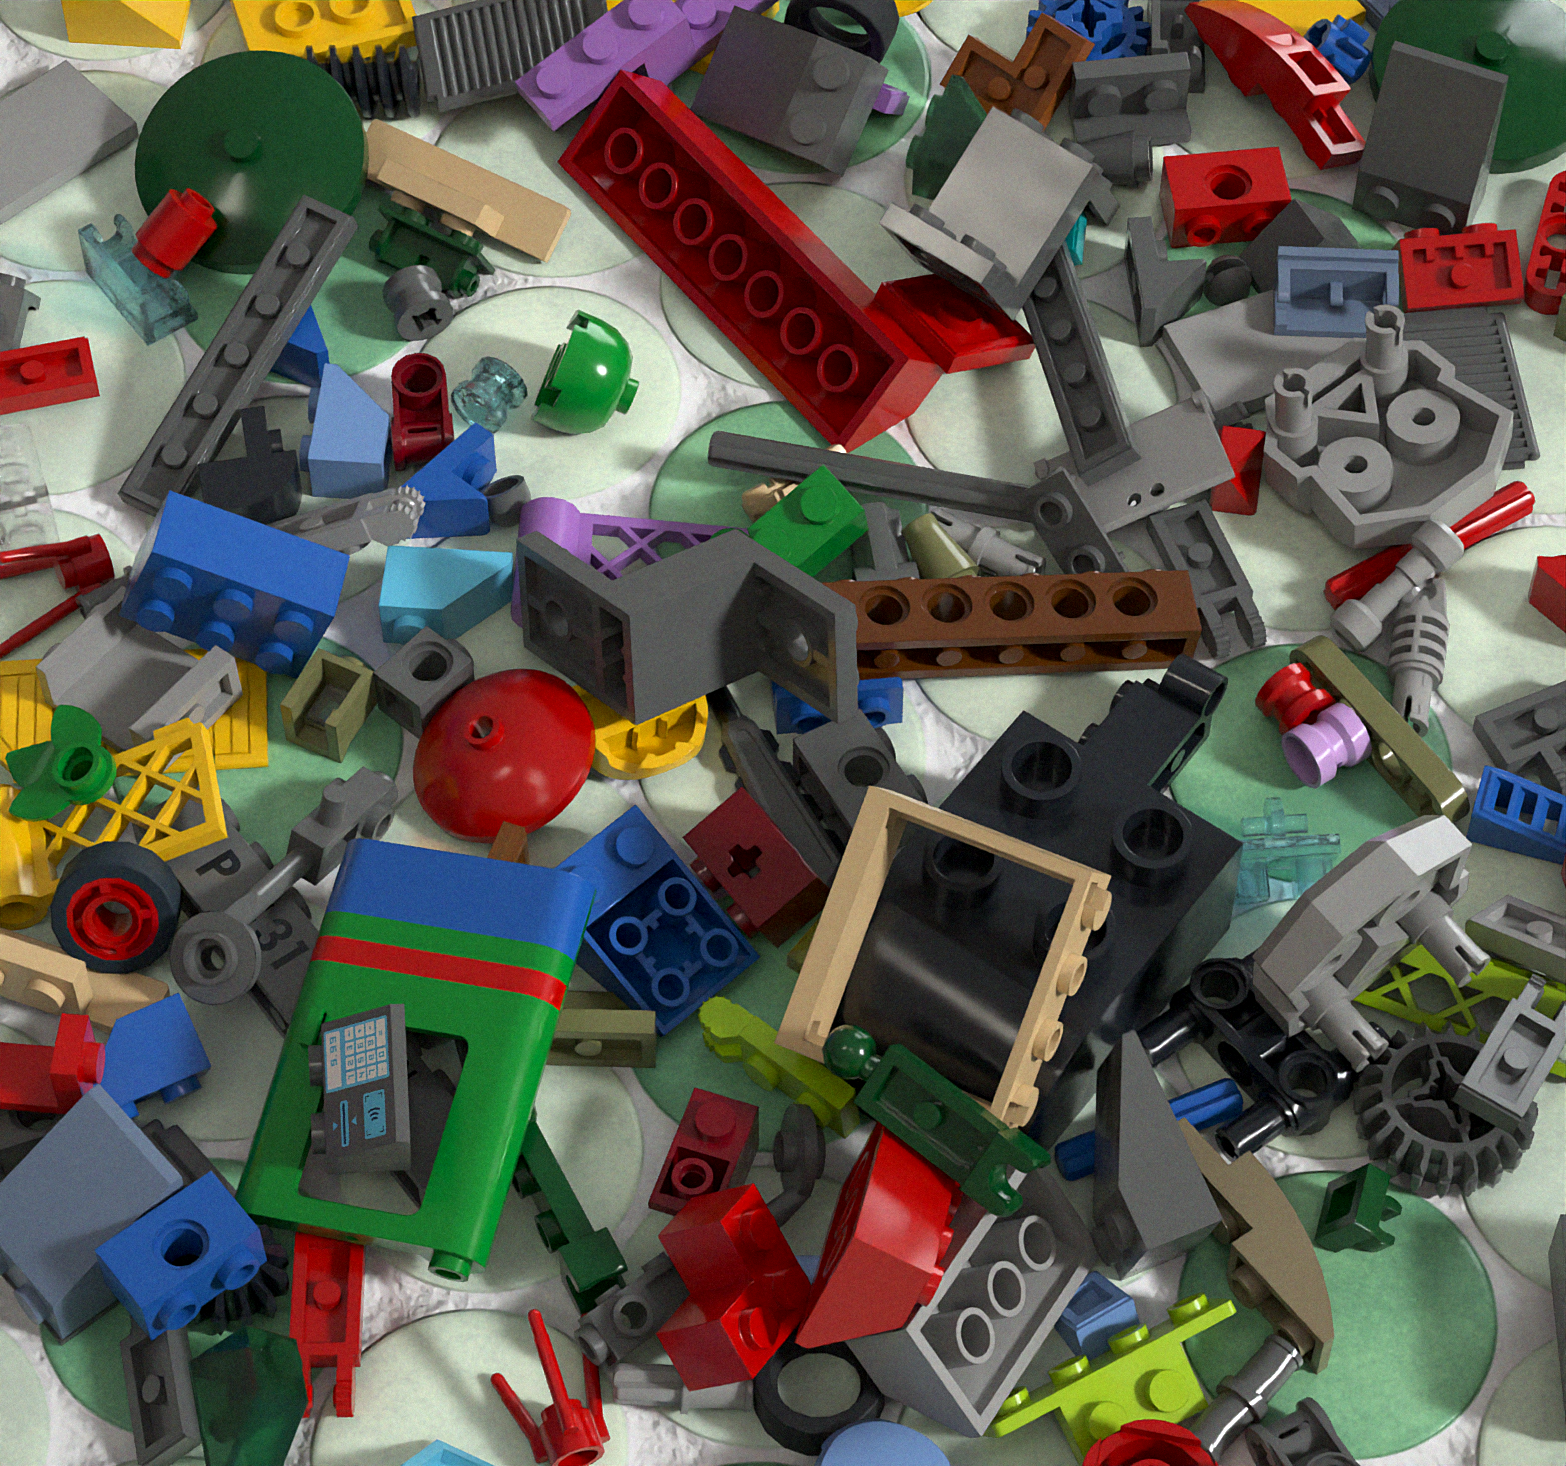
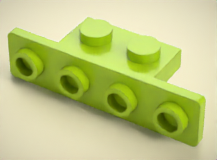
(1133, 1381)

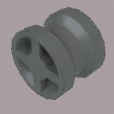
(417, 302)

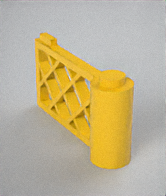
(31, 856)

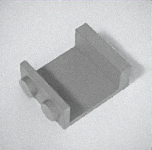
(135, 678)

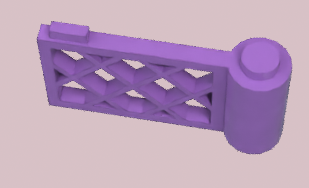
(574, 531)

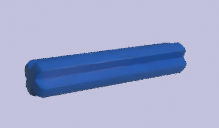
(1201, 1107)

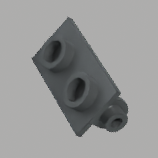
(1069, 525)

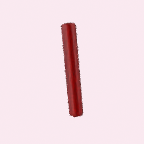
(1498, 512)

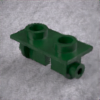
(411, 238)

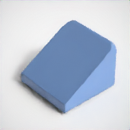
(1095, 1315)

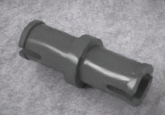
(1245, 1396)

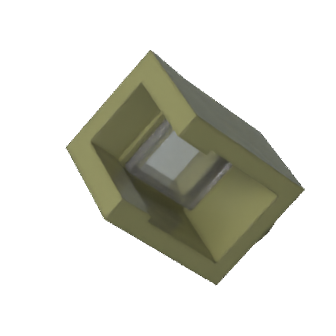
(328, 704)

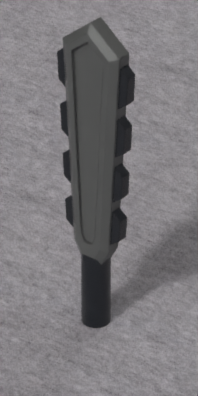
(774, 785)

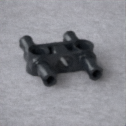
(1253, 1055)

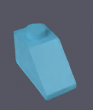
(441, 590)

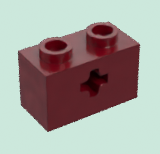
(735, 842)

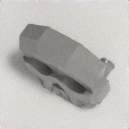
(1366, 417)
(1360, 925)

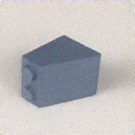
(69, 1198)

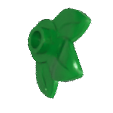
(64, 770)

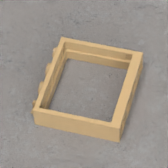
(852, 907)

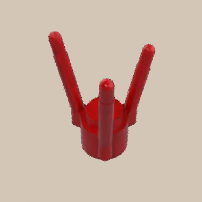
(77, 563)
(568, 1431)

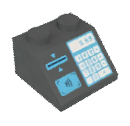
(364, 1092)

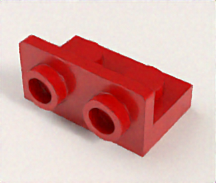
(1459, 269)

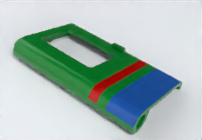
(475, 958)

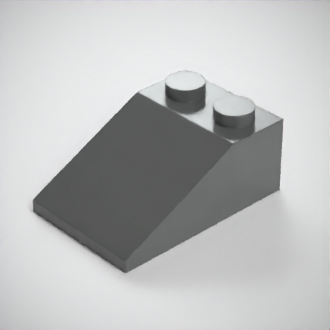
(789, 89)
(1430, 141)
(1146, 1180)

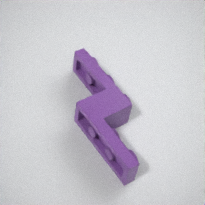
(636, 36)

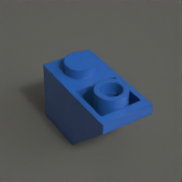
(153, 1055)

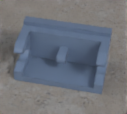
(1331, 289)

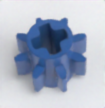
(1342, 46)

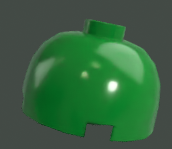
(586, 378)

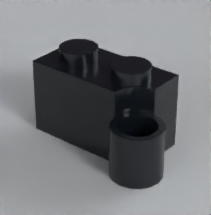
(1156, 725)

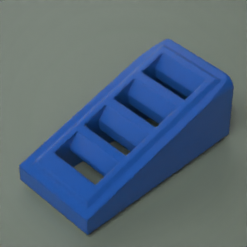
(1506, 831)

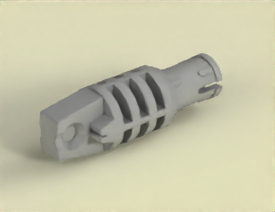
(1418, 651)

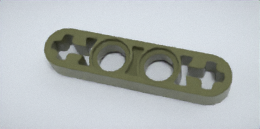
(1397, 749)

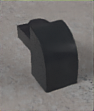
(257, 486)

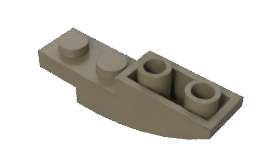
(1270, 1251)

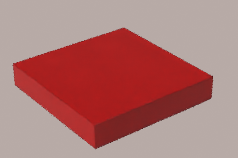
(953, 325)

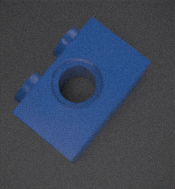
(194, 1221)

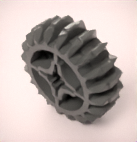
(1431, 1135)

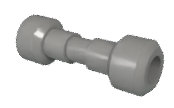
(1433, 549)

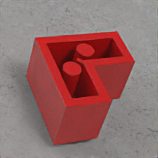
(740, 1285)

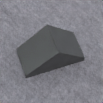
(1294, 226)

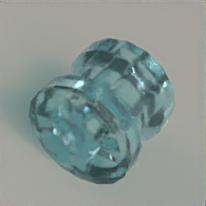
(489, 394)

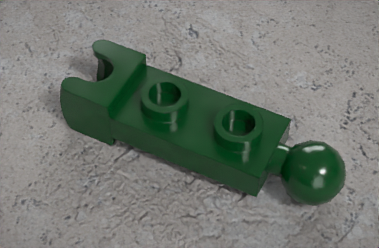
(935, 1118)
(586, 1257)

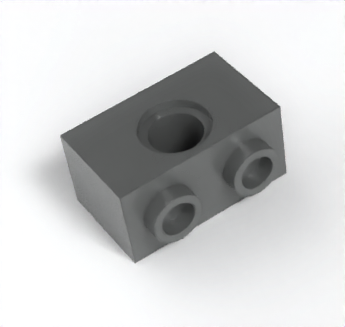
(846, 755)

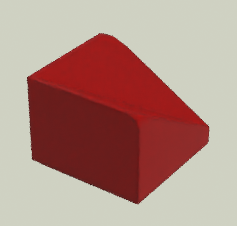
(1246, 455)

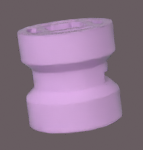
(1331, 742)

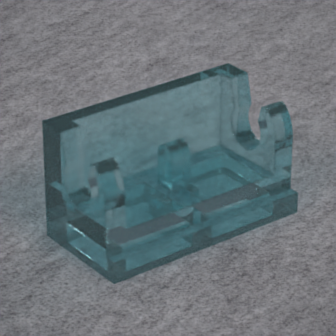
(145, 300)

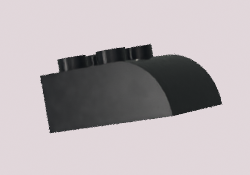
(970, 931)

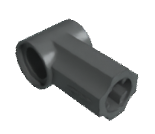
(881, 549)

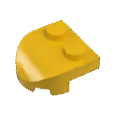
(649, 747)

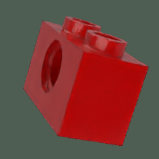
(1222, 195)

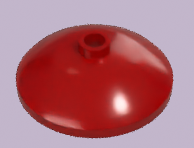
(517, 773)

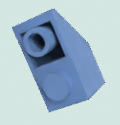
(349, 439)

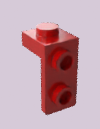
(52, 1076)

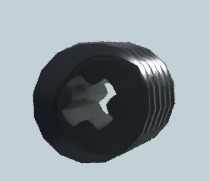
(375, 79)

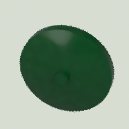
(1504, 36)
(252, 141)

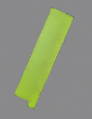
(1497, 980)

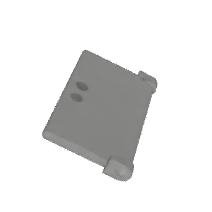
(1177, 455)

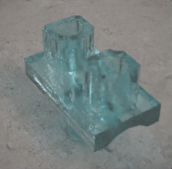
(1306, 856)

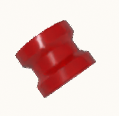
(1292, 698)

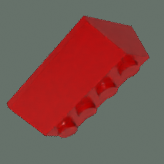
(880, 1244)

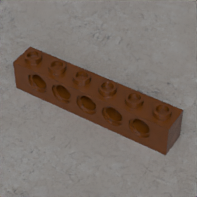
(1022, 623)

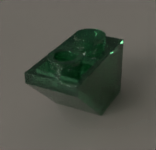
(949, 130)

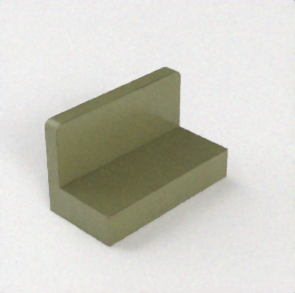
(603, 1033)

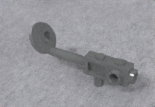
(314, 849)
(660, 1291)

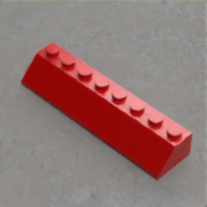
(748, 262)

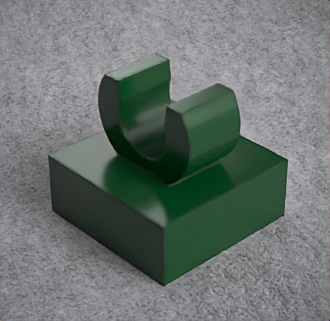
(1354, 1210)

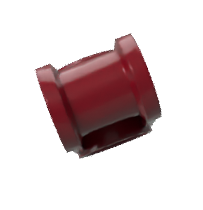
(420, 420)

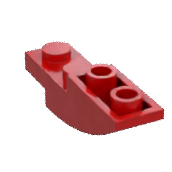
(1277, 61)

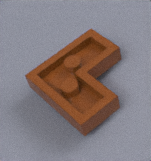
(1034, 79)

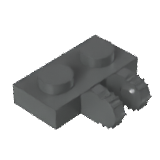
(1528, 735)

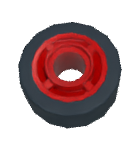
(122, 875)

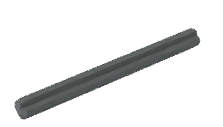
(868, 475)

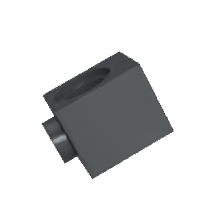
(402, 683)

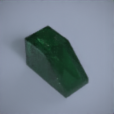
(249, 1398)

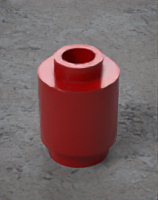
(174, 232)

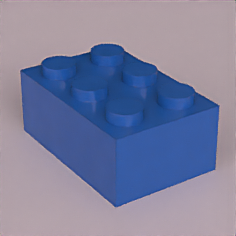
(234, 585)

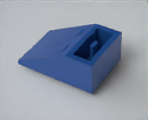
(653, 924)

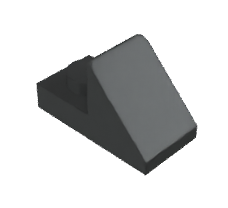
(1158, 287)

